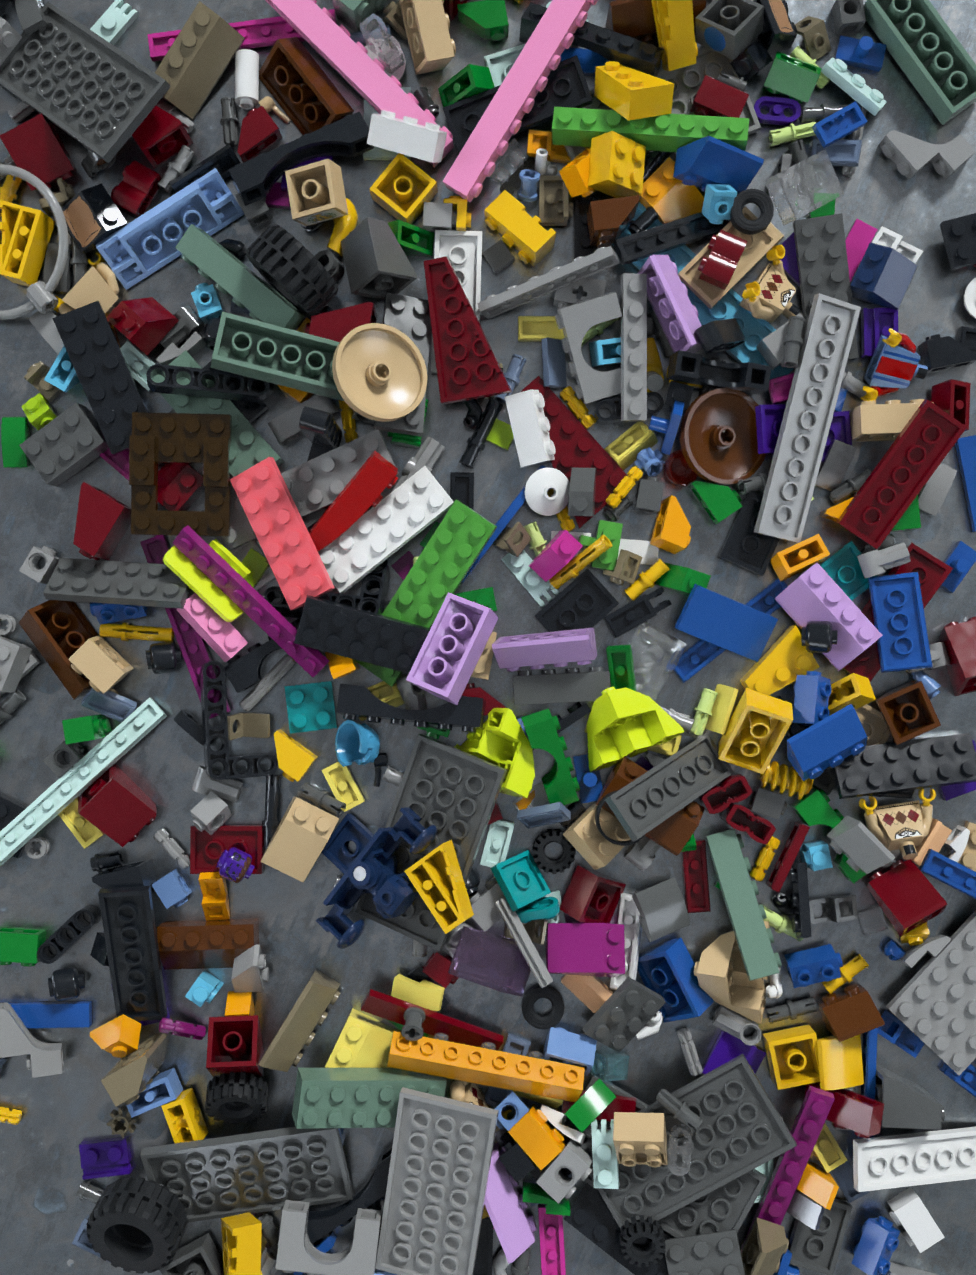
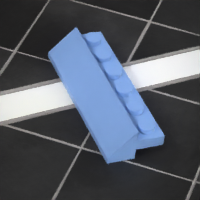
(152, 237)

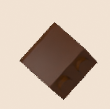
(610, 218)
(908, 711)
(849, 1012)

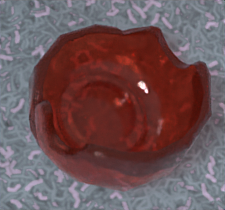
(678, 470)

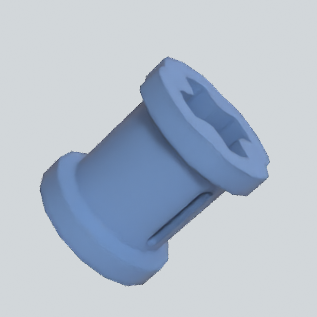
(528, 185)

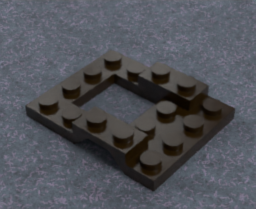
(180, 440)

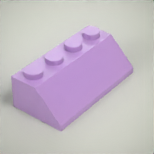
(671, 303)
(818, 598)
(452, 648)
(545, 648)
(507, 1210)

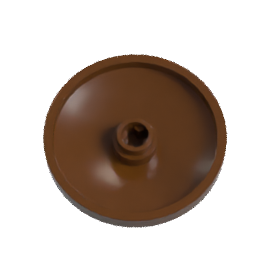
(721, 436)

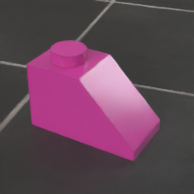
(555, 555)

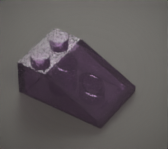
(490, 961)

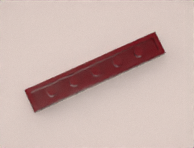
(457, 1031)

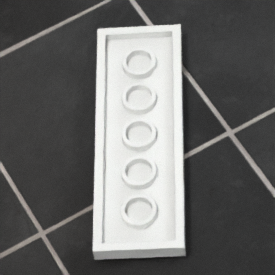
(465, 255)
(385, 529)
(914, 1159)

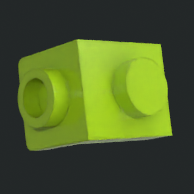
(38, 411)

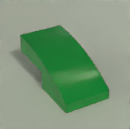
(13, 433)
(590, 1105)
(535, 1194)

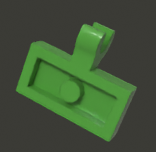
(609, 557)

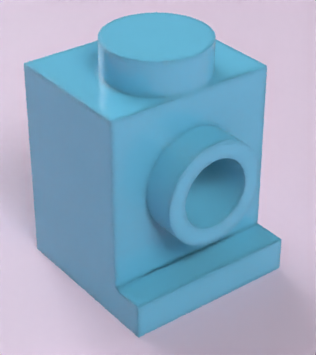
(714, 197)
(210, 309)
(816, 855)
(204, 989)

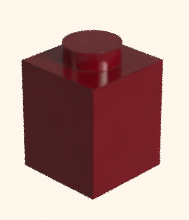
(438, 967)

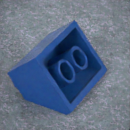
(715, 163)
(826, 743)
(670, 973)

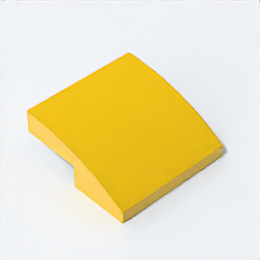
(840, 1063)

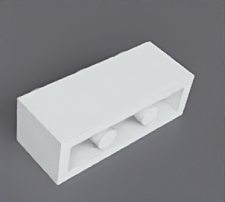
(407, 136)
(530, 428)

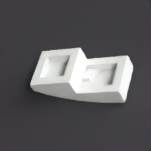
(893, 240)
(956, 843)
(558, 1120)

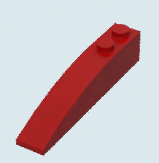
(354, 500)

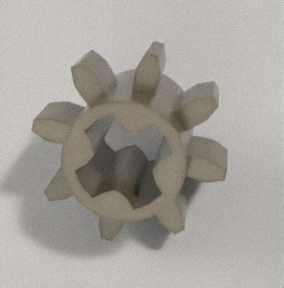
(119, 1127)

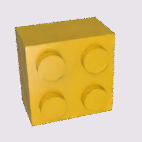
(616, 165)
(403, 189)
(792, 1056)

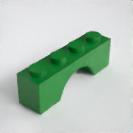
(542, 734)
(815, 810)

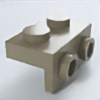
(553, 201)

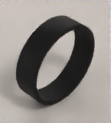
(597, 813)

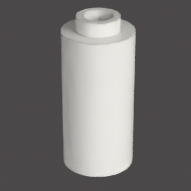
(246, 78)

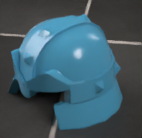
(356, 743)

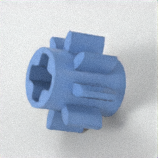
(650, 461)

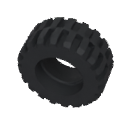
(292, 270)
(137, 1225)

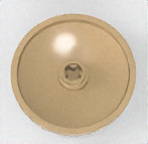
(379, 372)

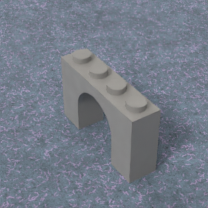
(575, 322)
(299, 1255)

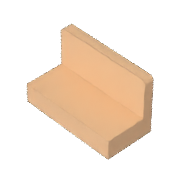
(935, 840)
(588, 990)

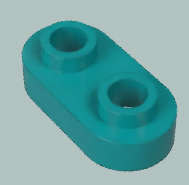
(543, 908)

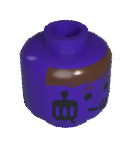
(235, 865)

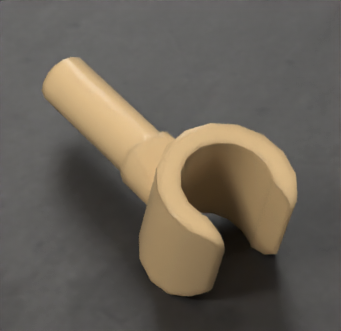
(269, 105)

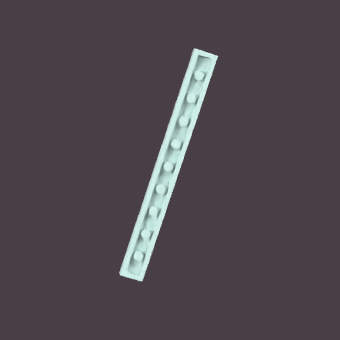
(79, 778)

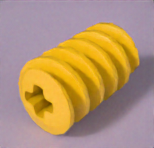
(785, 779)

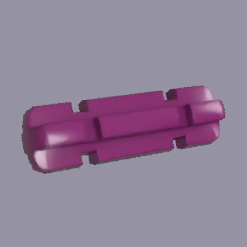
(182, 1029)

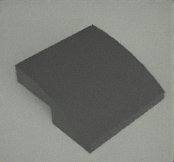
(661, 909)

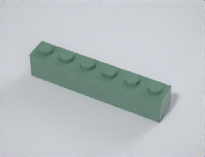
(237, 279)
(742, 906)

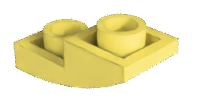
(422, 994)

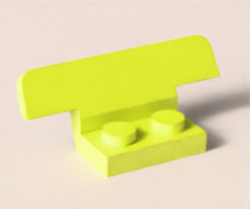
(202, 585)

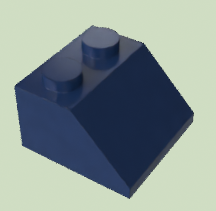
(883, 276)

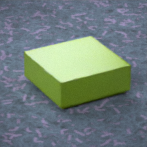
(501, 435)

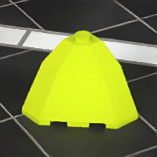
(626, 725)
(506, 746)

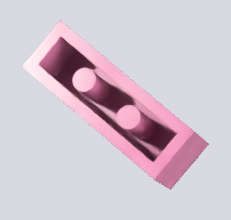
(212, 628)

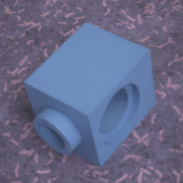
(172, 889)
(520, 1110)

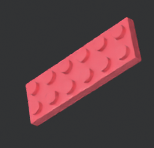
(281, 533)

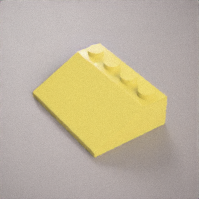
(362, 1043)

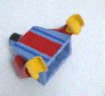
(892, 366)

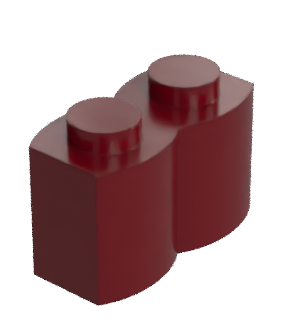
(136, 189)
(722, 260)
(728, 791)
(751, 824)

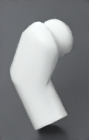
(542, 165)
(774, 990)
(651, 1027)
(500, 1263)

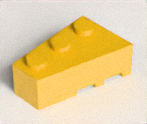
(23, 242)

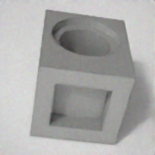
(438, 216)
(31, 568)
(210, 813)

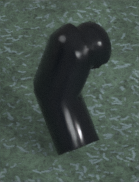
(235, 247)

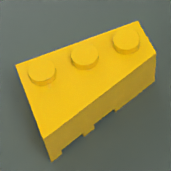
(675, 32)
(632, 92)
(519, 228)
(780, 664)
(442, 886)
(241, 1244)

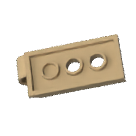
(754, 252)

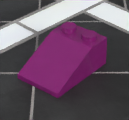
(585, 949)

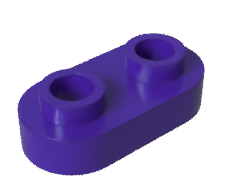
(775, 110)

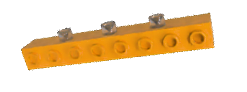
(487, 1066)

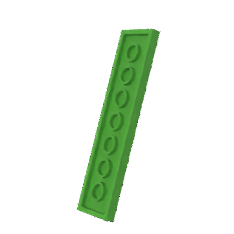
(436, 573)

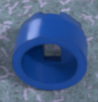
(894, 950)

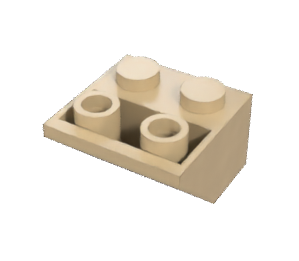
(640, 1139)

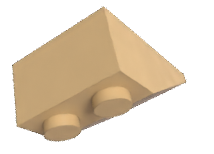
(299, 839)

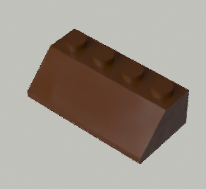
(637, 20)
(302, 86)
(58, 632)
(671, 833)
(205, 943)

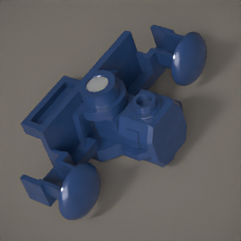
(371, 871)

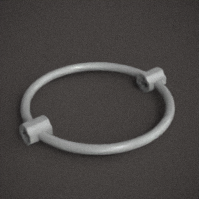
(39, 293)

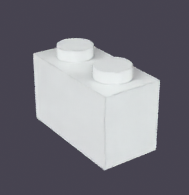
(915, 1219)

